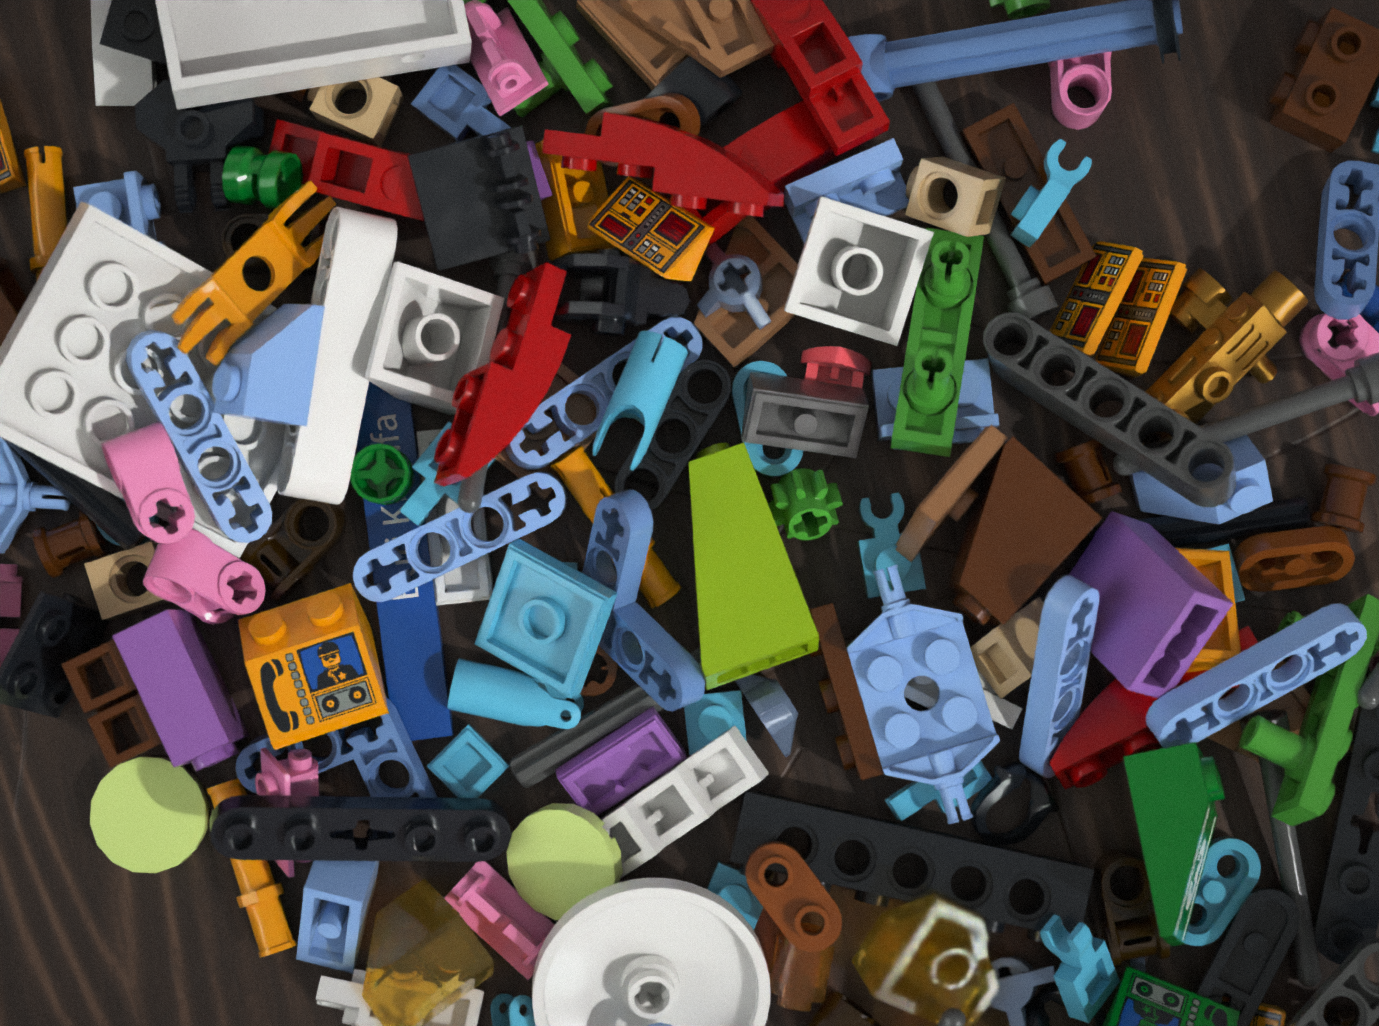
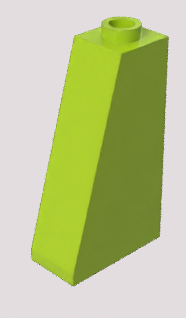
(744, 579)

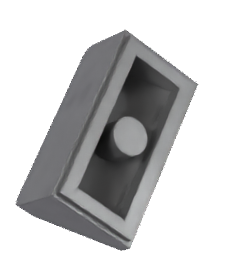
(804, 415)

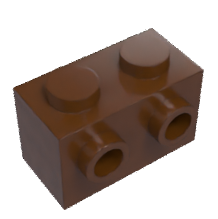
(1329, 80)

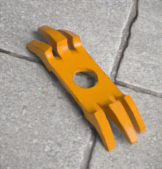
(227, 289)

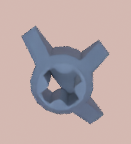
(729, 290)
(772, 708)
(1019, 988)

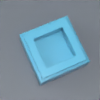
(468, 764)

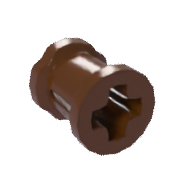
(1088, 471)
(1343, 498)
(69, 544)

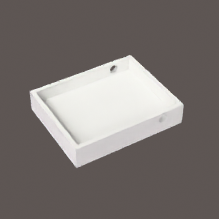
(280, 46)
(69, 374)

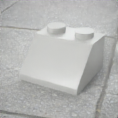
(858, 271)
(431, 336)

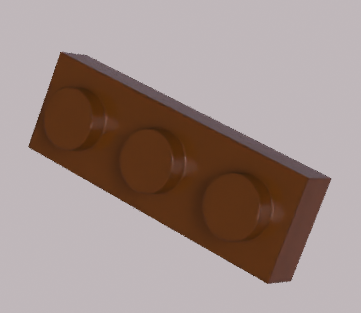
(1008, 150)
(842, 695)

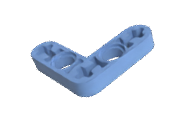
(1331, 256)
(664, 667)
(366, 749)

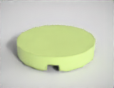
(149, 814)
(561, 858)

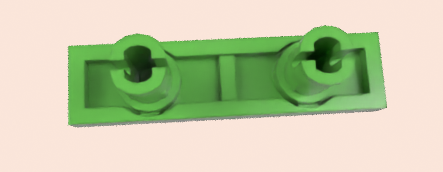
(560, 60)
(937, 344)
(1324, 732)

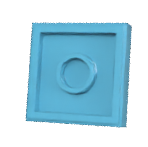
(545, 618)

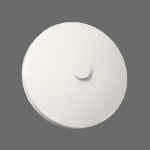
(651, 957)

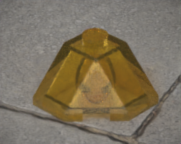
(421, 959)
(929, 960)

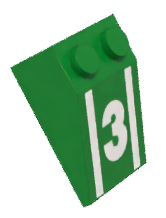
(1176, 821)

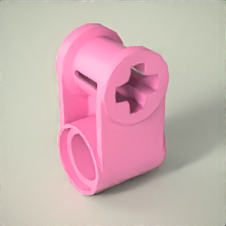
(1084, 71)
(1354, 342)
(147, 472)
(204, 579)

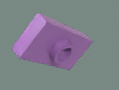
(621, 762)

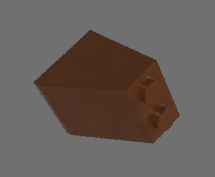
(1015, 535)

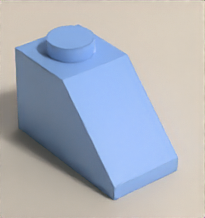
(272, 368)
(1250, 492)
(335, 912)

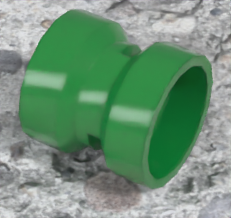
(259, 177)
(373, 473)

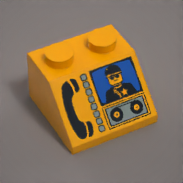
(313, 666)

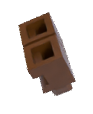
(106, 687)

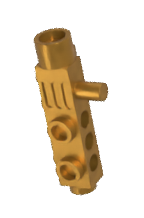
(1231, 343)

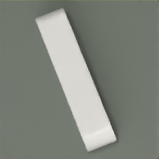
(352, 287)

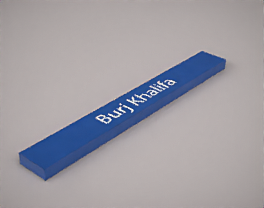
(411, 621)

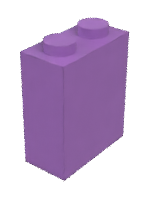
(1151, 605)
(182, 689)

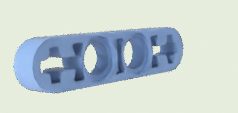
(599, 387)
(194, 440)
(463, 542)
(1316, 646)
(1058, 671)

